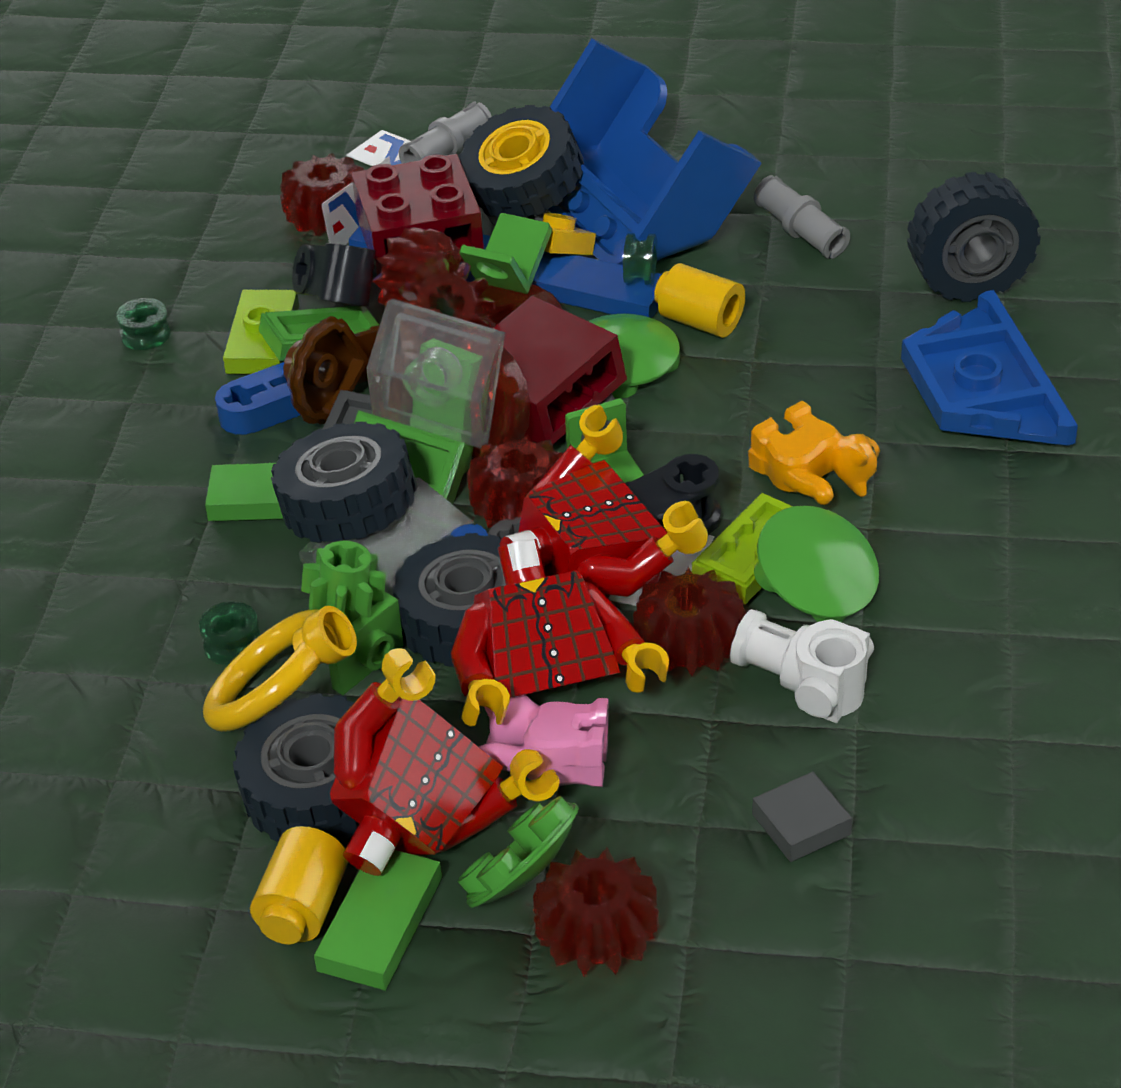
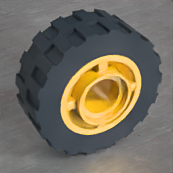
(522, 161)

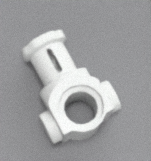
(818, 662)

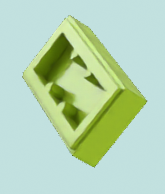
(246, 347)
(735, 549)

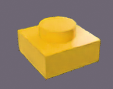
(566, 237)

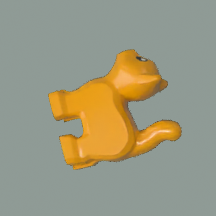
(809, 452)

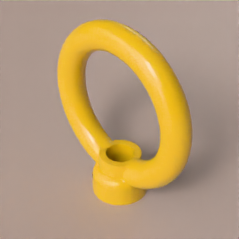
(316, 639)

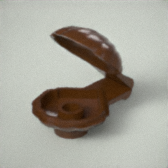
(324, 363)

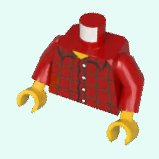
(597, 524)
(543, 636)
(415, 776)

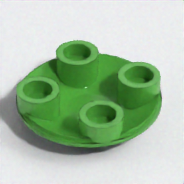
(646, 349)
(816, 562)
(536, 842)

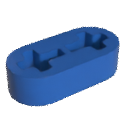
(255, 401)

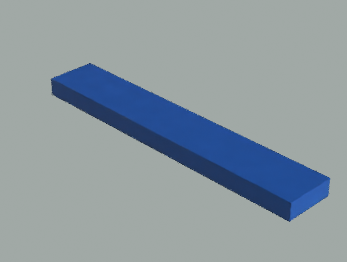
(581, 282)

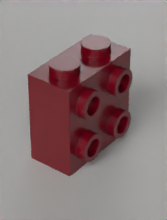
(416, 195)
(564, 362)

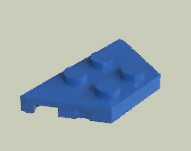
(986, 378)

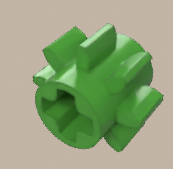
(344, 578)

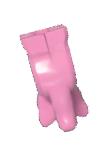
(565, 734)

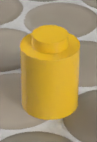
(700, 299)
(298, 885)

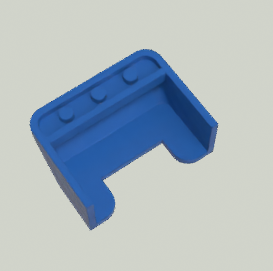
(627, 175)

